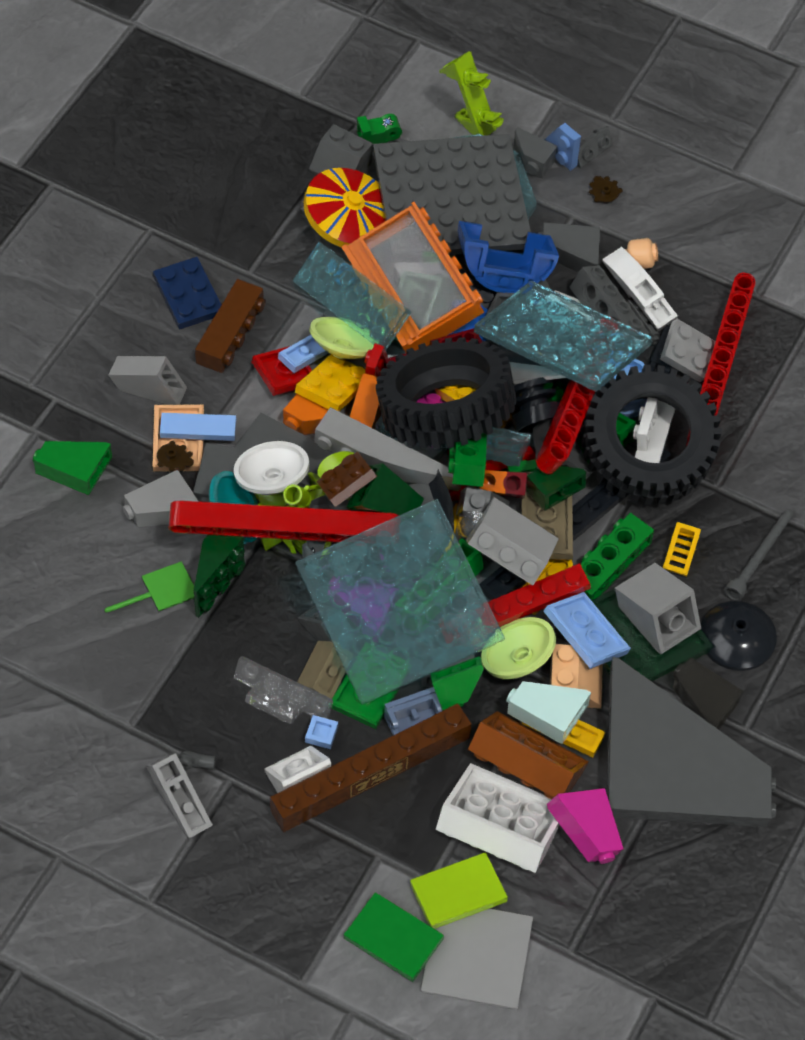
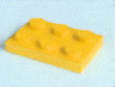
(331, 383)

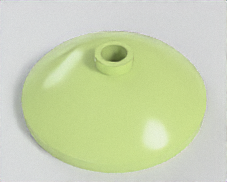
(339, 338)
(523, 651)

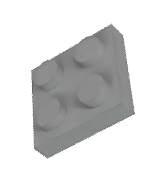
(687, 350)

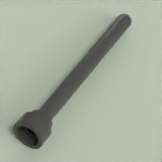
(736, 588)

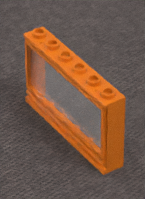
(418, 272)

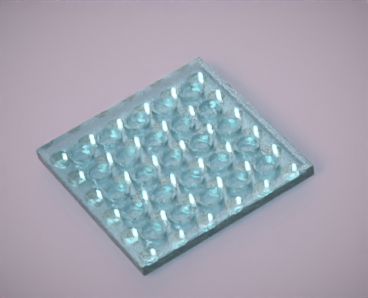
(399, 601)

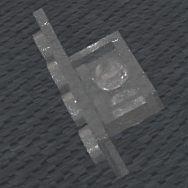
(279, 694)

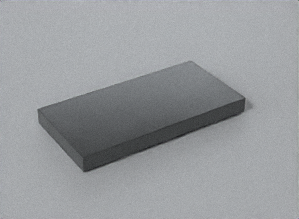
(268, 429)

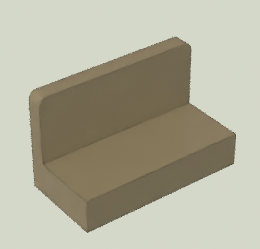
(323, 670)

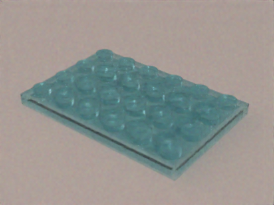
(563, 335)

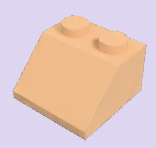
(570, 671)

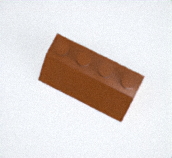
(527, 755)

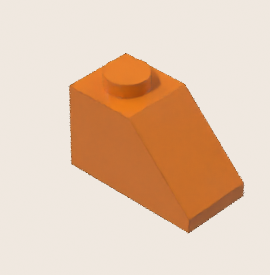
(303, 415)

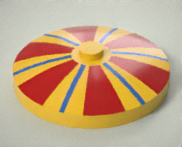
(343, 205)

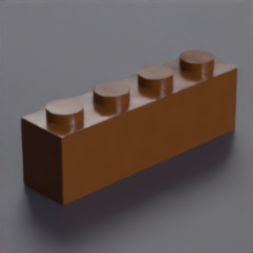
(230, 326)

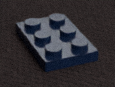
(187, 292)

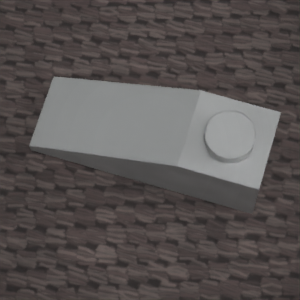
(179, 794)

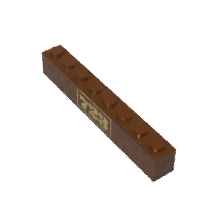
(370, 767)

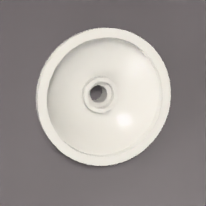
(271, 467)

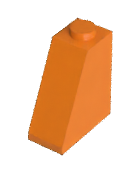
(366, 404)

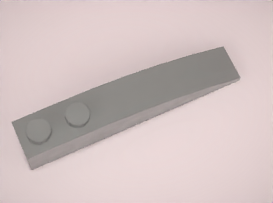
(342, 433)

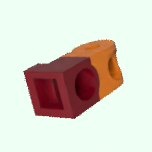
(505, 483)

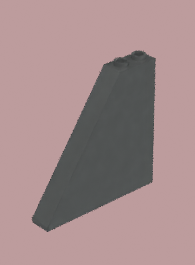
(675, 763)

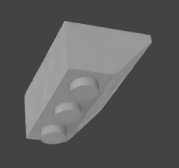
(512, 541)

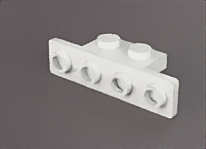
(653, 430)

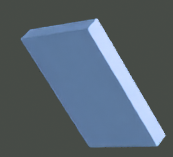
(587, 630)

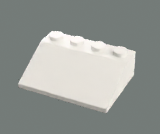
(499, 818)

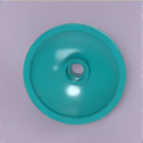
(226, 490)

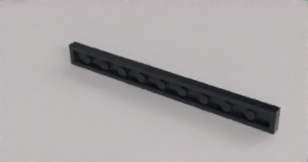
(585, 514)

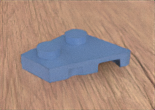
(567, 145)

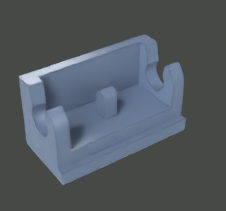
(411, 710)

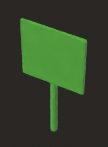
(165, 586)

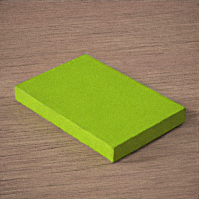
(458, 890)

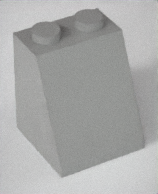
(659, 607)

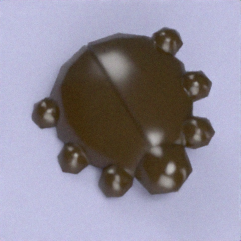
(604, 189)
(174, 456)

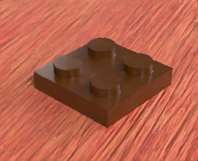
(346, 478)

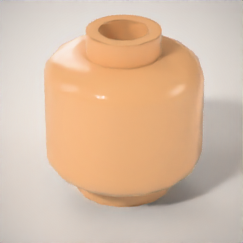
(643, 251)

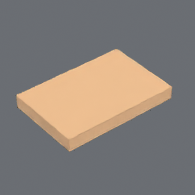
(192, 445)

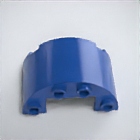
(507, 270)

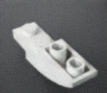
(640, 287)

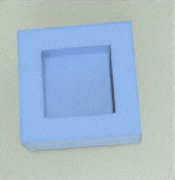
(321, 732)

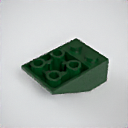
(218, 563)

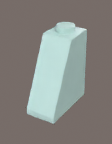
(548, 707)

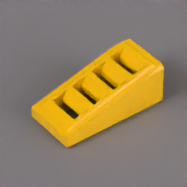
(686, 531)

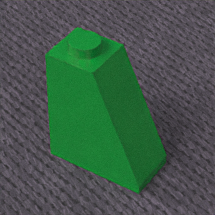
(73, 463)

